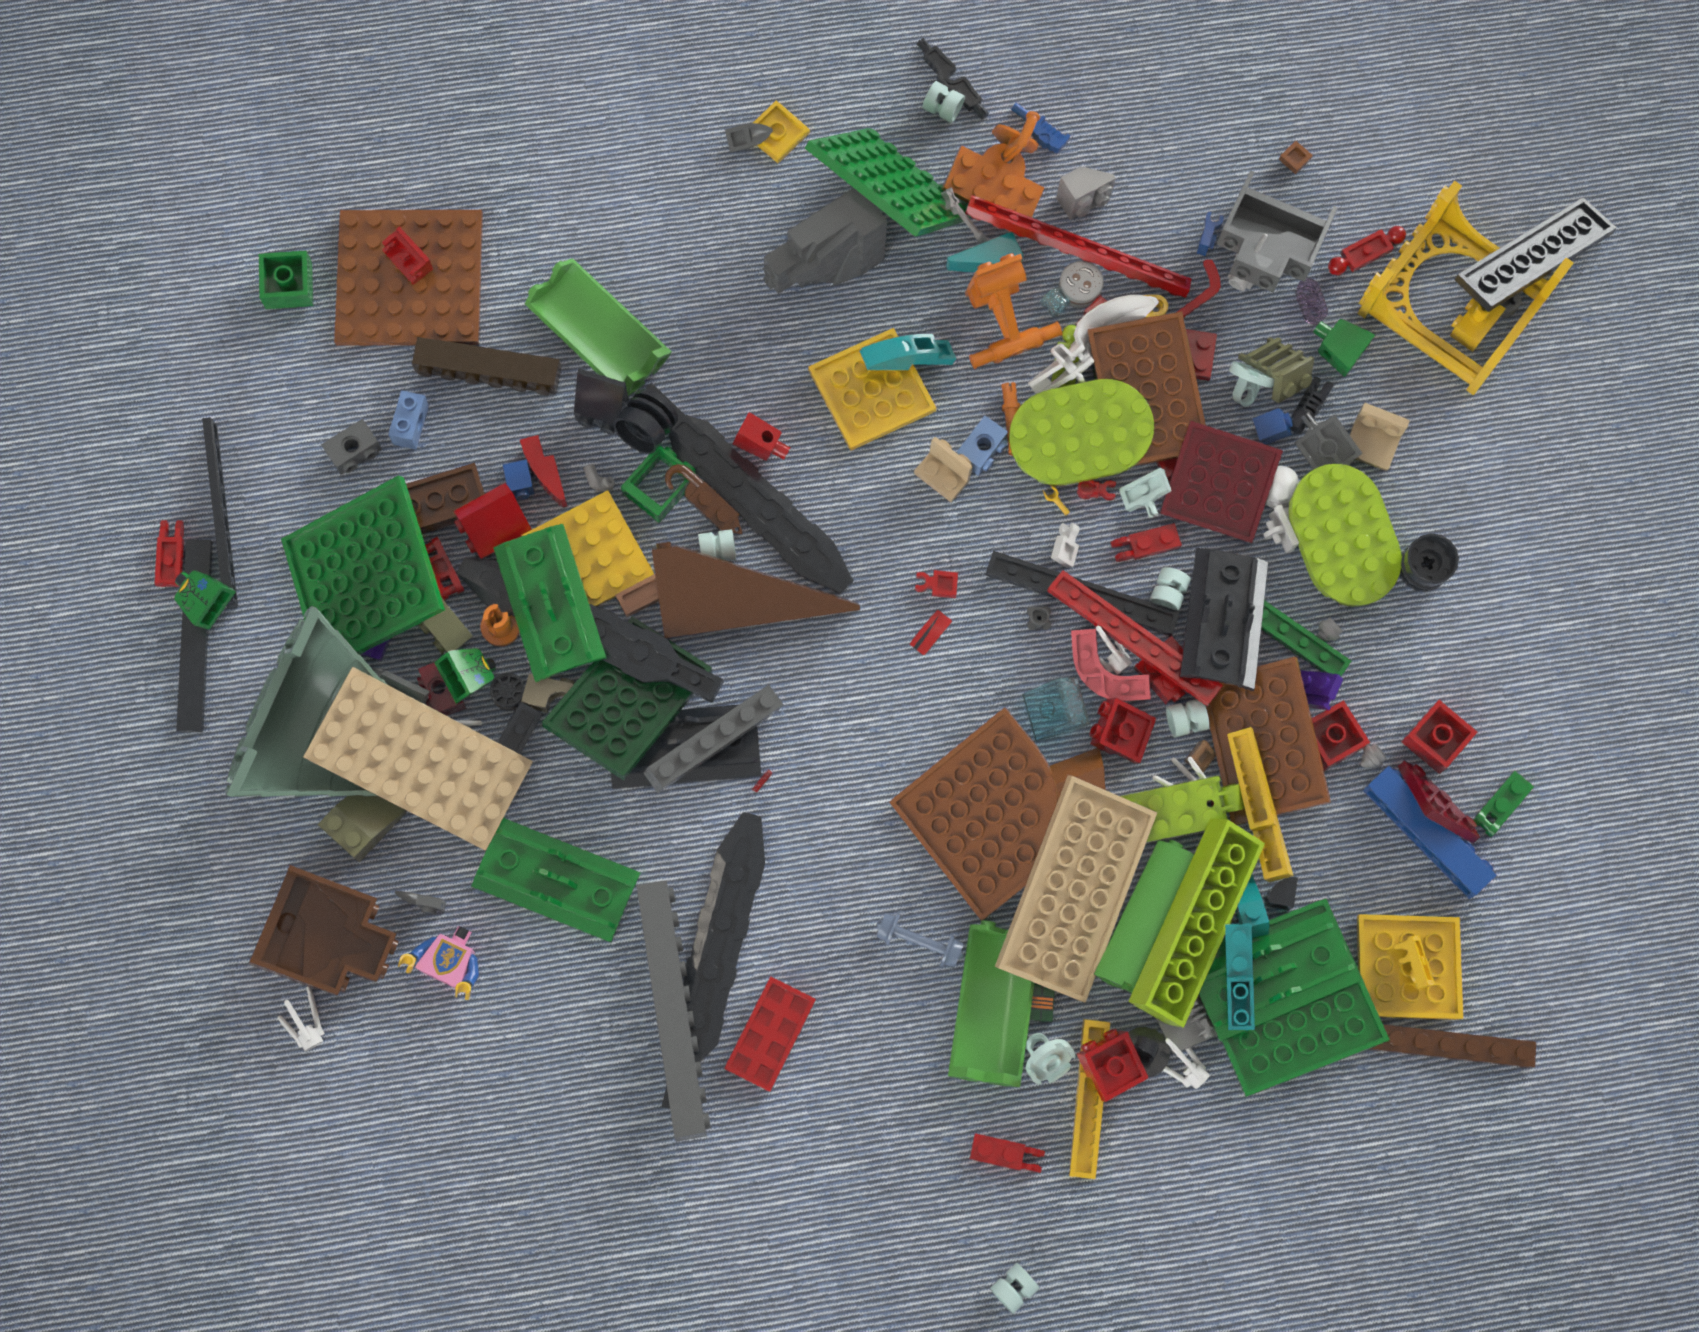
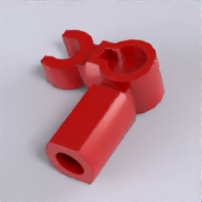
(1093, 489)

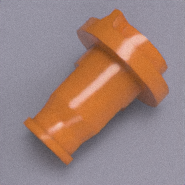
(498, 627)

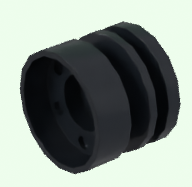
(646, 421)
(1440, 556)

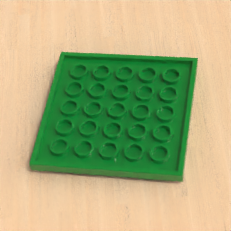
(887, 179)
(366, 567)
(1308, 1035)

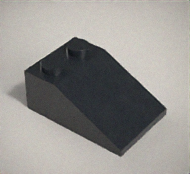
(599, 400)

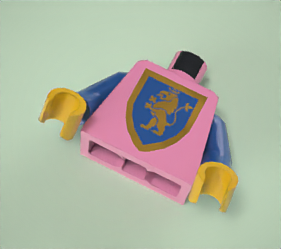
(446, 961)

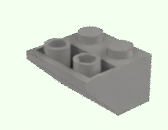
(1084, 190)

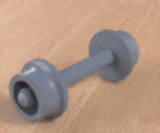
(950, 952)

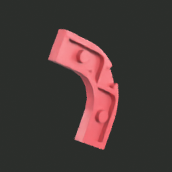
(1098, 678)

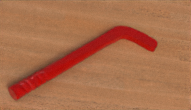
(1214, 287)

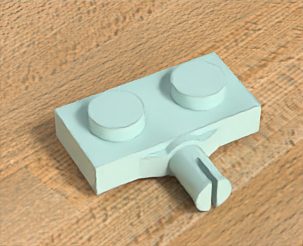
(1145, 492)

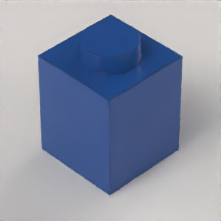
(1273, 426)
(519, 479)

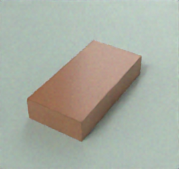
(638, 596)

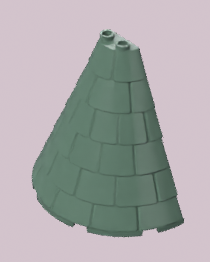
(289, 714)

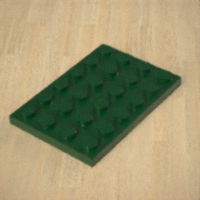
(616, 715)

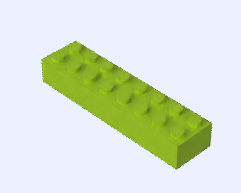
(1196, 922)

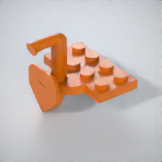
(992, 176)

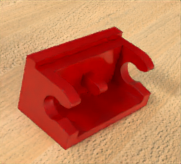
(406, 256)

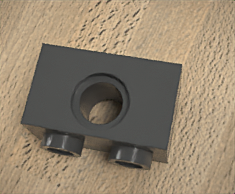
(356, 434)

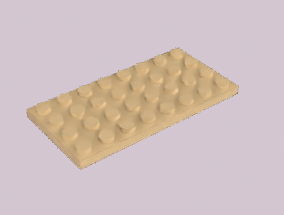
(418, 758)
(1076, 889)

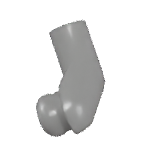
(597, 482)

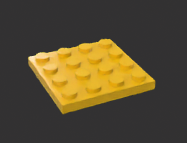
(869, 401)
(602, 548)
(1391, 982)

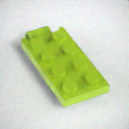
(1184, 806)

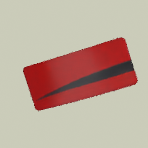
(930, 632)

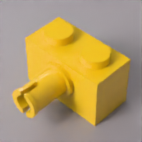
(1475, 324)

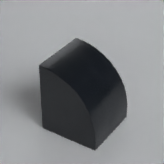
(1282, 894)

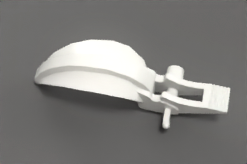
(1108, 313)

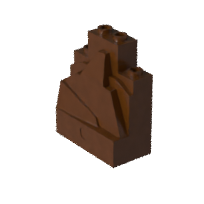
(322, 933)

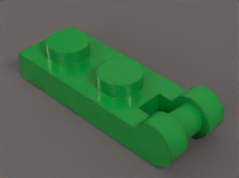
(1503, 803)

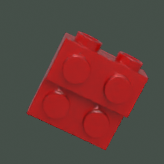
(1161, 685)
(1122, 730)
(1112, 1064)

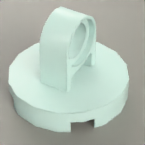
(1248, 379)
(1049, 1060)

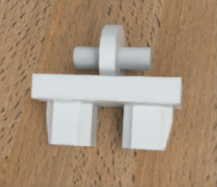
(1281, 529)

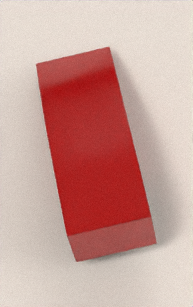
(544, 469)

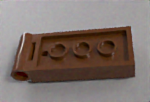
(441, 494)

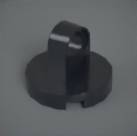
(1151, 1049)

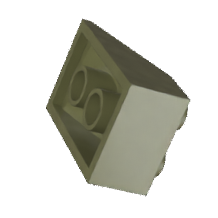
(361, 823)

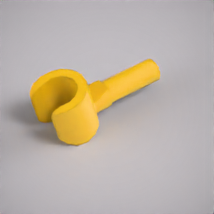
(1054, 497)

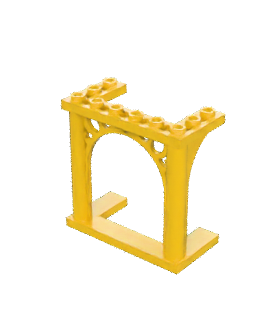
(1449, 222)

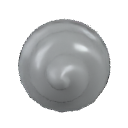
(1329, 630)
(1372, 757)

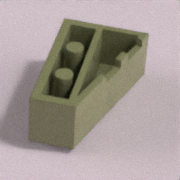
(446, 630)

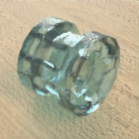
(1055, 302)

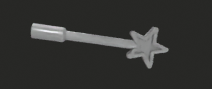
(952, 204)

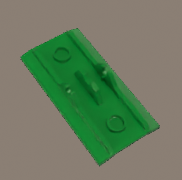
(549, 602)
(556, 879)
(1287, 973)

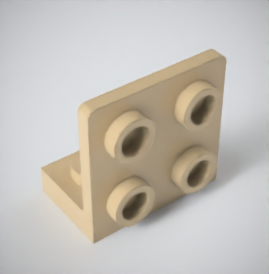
(1377, 435)
(944, 469)

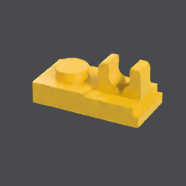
(1420, 969)

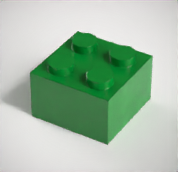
(285, 279)

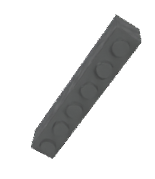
(713, 739)

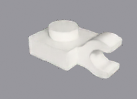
(1065, 547)

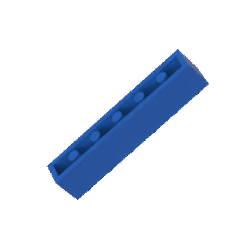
(1440, 845)

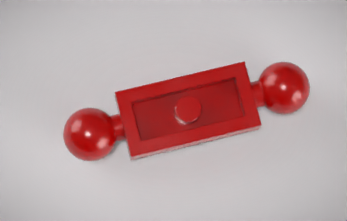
(1367, 250)

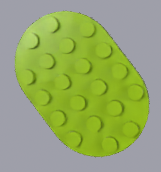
(1081, 432)
(1345, 535)

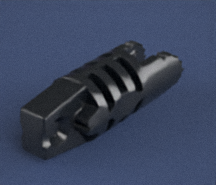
(1310, 402)

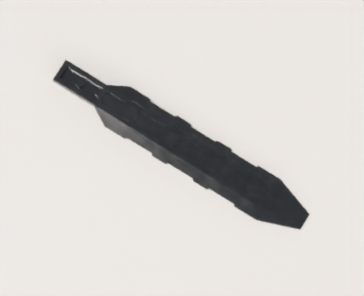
(758, 502)
(626, 646)
(721, 930)

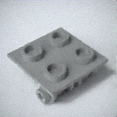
(1196, 1030)

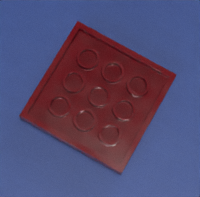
(1221, 481)

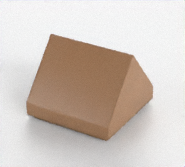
(1202, 755)

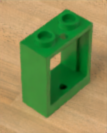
(640, 499)

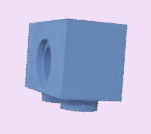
(408, 419)
(986, 433)

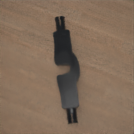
(944, 69)

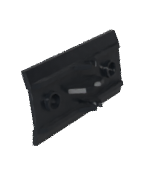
(1224, 618)
(735, 761)

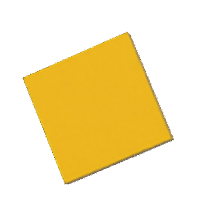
(786, 133)

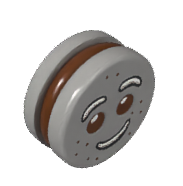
(1081, 283)

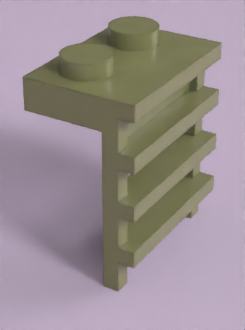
(1290, 373)

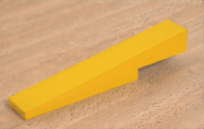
(1259, 805)
(1087, 1111)

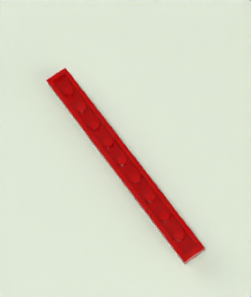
(1078, 246)

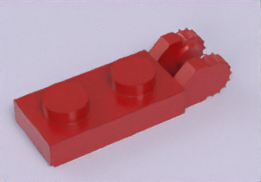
(1148, 543)
(169, 554)
(1003, 1153)

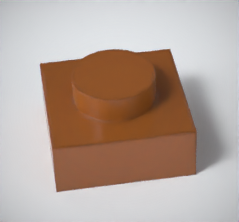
(1295, 157)

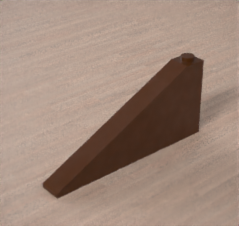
(714, 594)

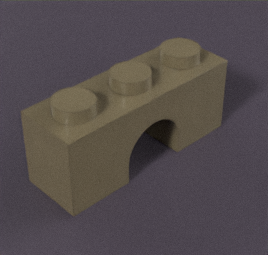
(542, 693)

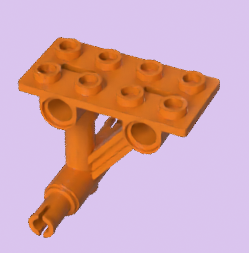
(993, 286)

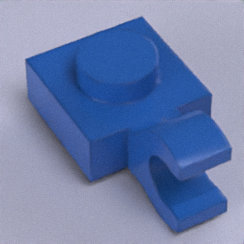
(1208, 238)

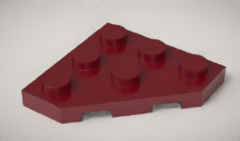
(1437, 803)

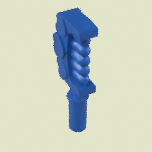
(1043, 132)

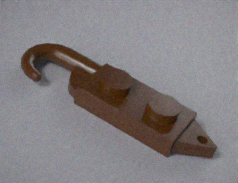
(706, 500)

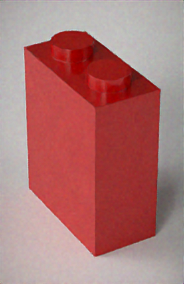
(491, 520)

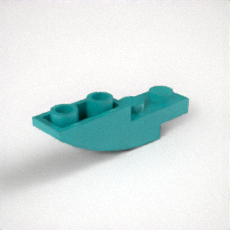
(903, 351)
(1239, 977)

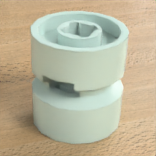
(951, 105)
(718, 546)
(1171, 587)
(1186, 718)
(1008, 1295)

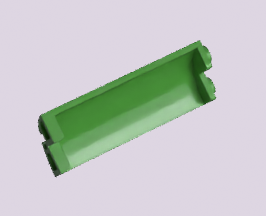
(597, 326)
(1144, 916)
(990, 1014)

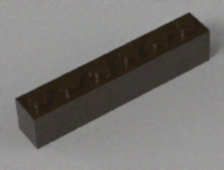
(487, 366)

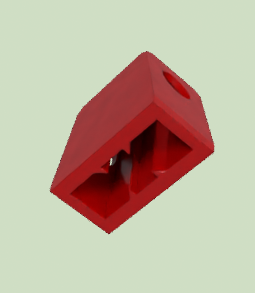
(754, 433)

